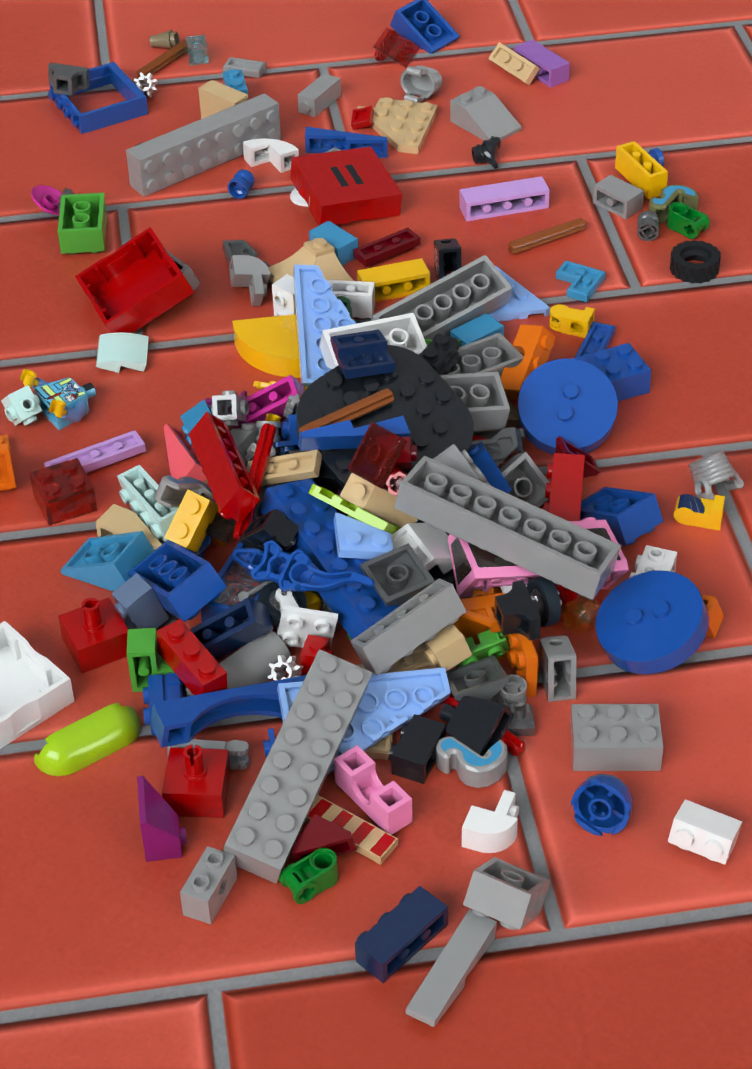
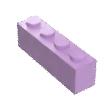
(504, 198)

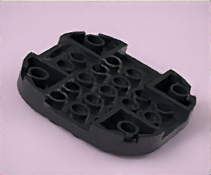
(420, 394)

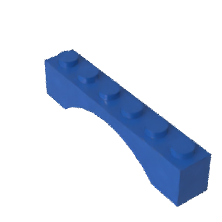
(182, 718)

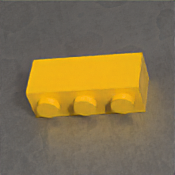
(640, 169)
(396, 279)

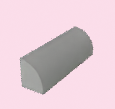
(252, 661)

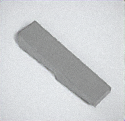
(451, 968)

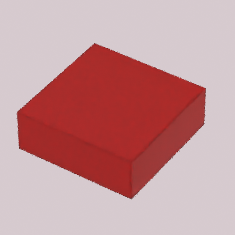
(362, 117)

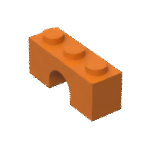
(535, 345)

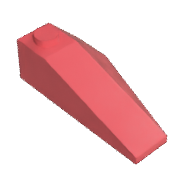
(181, 455)

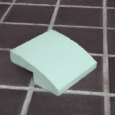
(122, 350)

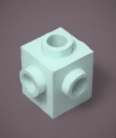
(22, 406)

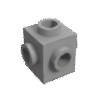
(222, 406)

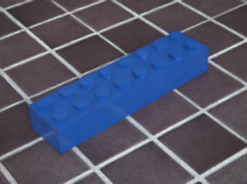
(354, 603)

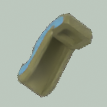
(673, 194)

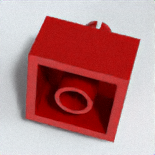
(94, 634)
(197, 781)

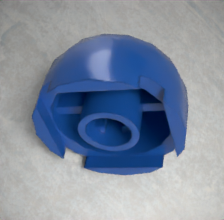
(602, 804)

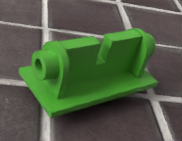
(490, 644)

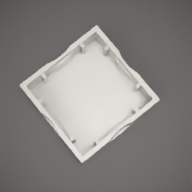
(29, 686)

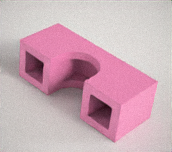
(386, 805)

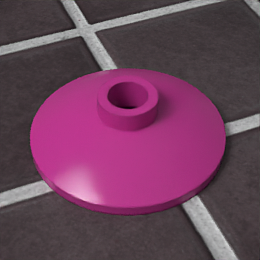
(46, 198)

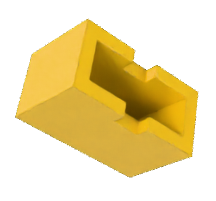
(191, 521)

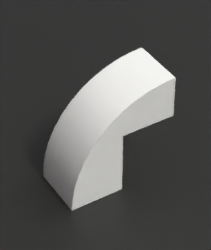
(273, 150)

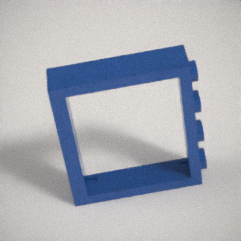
(99, 76)

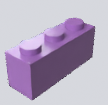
(552, 67)

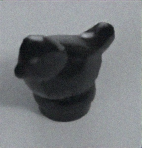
(486, 151)

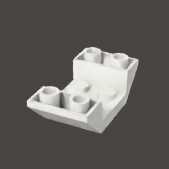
(427, 542)

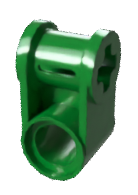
(684, 220)
(311, 875)

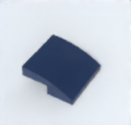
(362, 354)

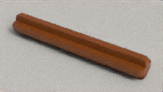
(164, 59)
(546, 236)
(353, 410)

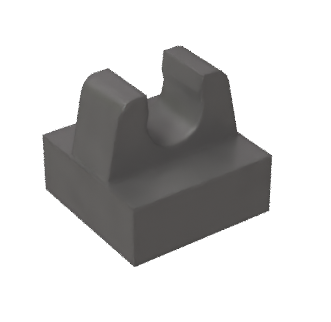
(522, 721)

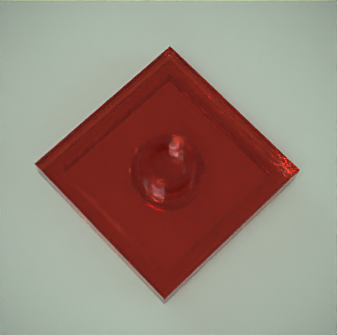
(377, 455)

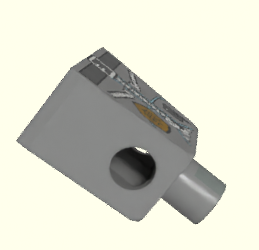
(558, 656)

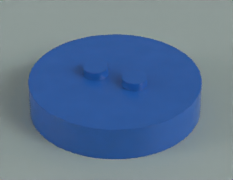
(569, 402)
(652, 622)

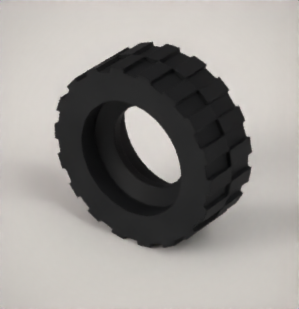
(695, 251)

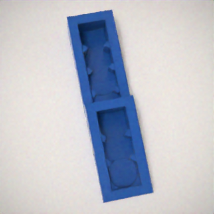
(322, 140)
(344, 436)

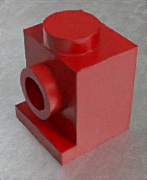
(310, 650)

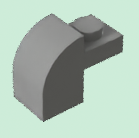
(251, 273)

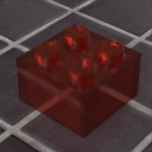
(63, 491)

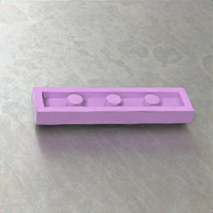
(105, 452)

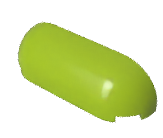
(89, 740)

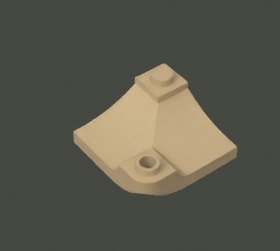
(313, 252)

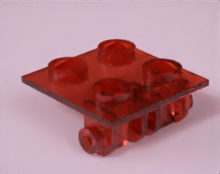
(395, 47)

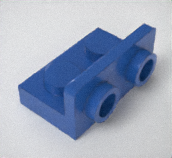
(288, 432)

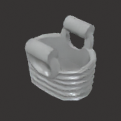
(420, 82)
(711, 471)

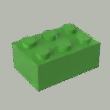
(82, 223)

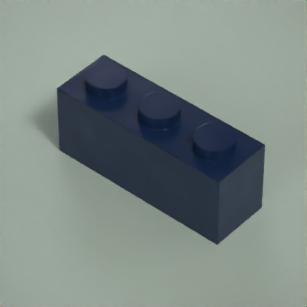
(233, 627)
(401, 933)

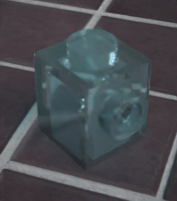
(197, 50)

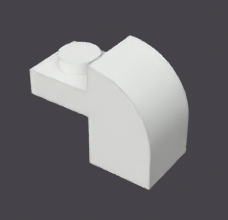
(491, 830)

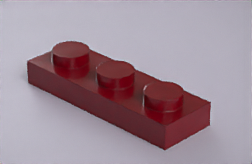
(386, 247)

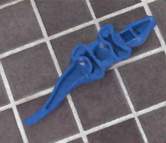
(292, 570)

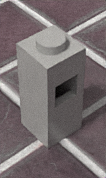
(319, 95)

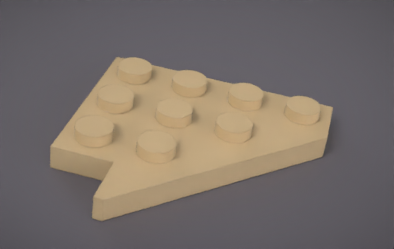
(403, 122)

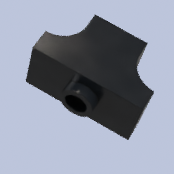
(518, 612)

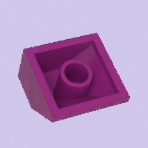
(158, 825)

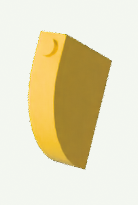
(269, 344)

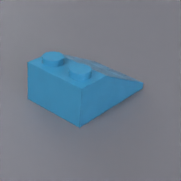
(108, 559)

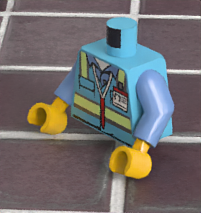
(60, 400)

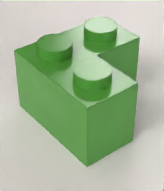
(144, 657)

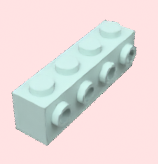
(139, 492)

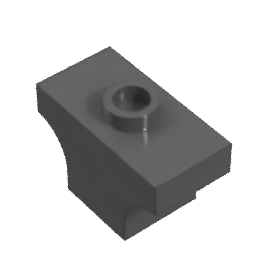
(68, 78)

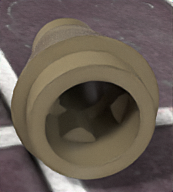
(165, 40)

